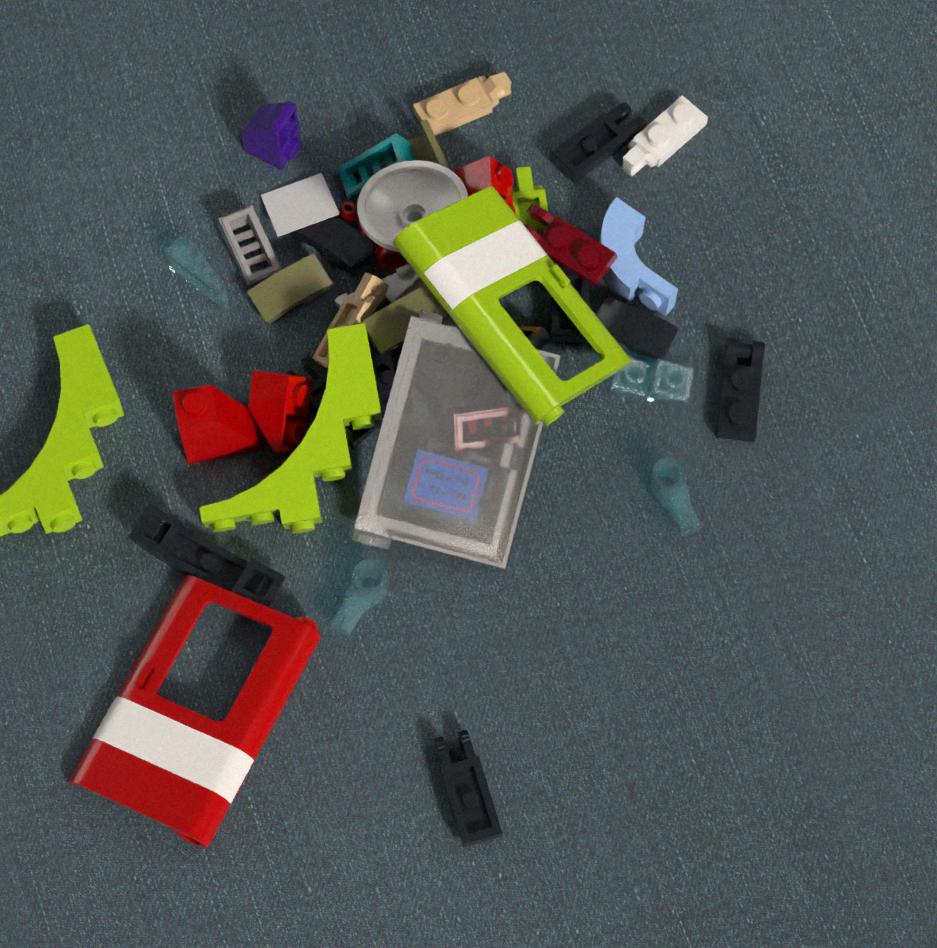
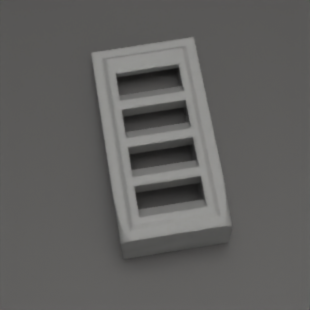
(238, 219)

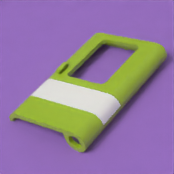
(474, 258)

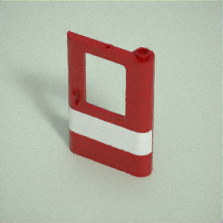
(178, 761)

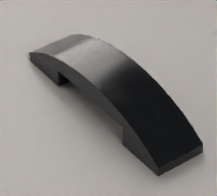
(196, 556)

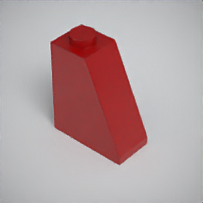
(214, 425)

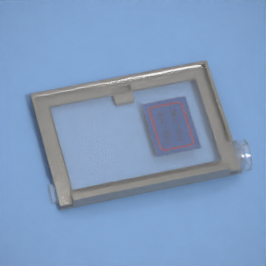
(448, 451)

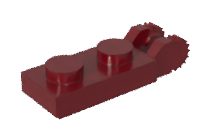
(572, 247)

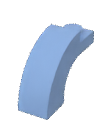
(628, 275)

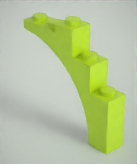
(70, 450)
(324, 451)

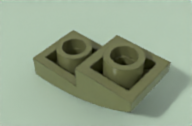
(290, 287)

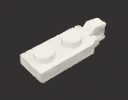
(664, 136)

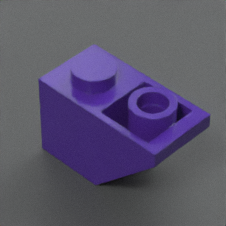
(273, 134)

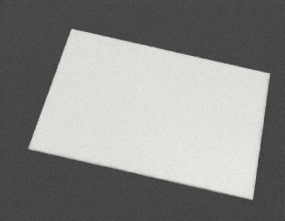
(299, 204)

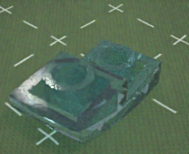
(653, 383)

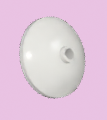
(405, 195)

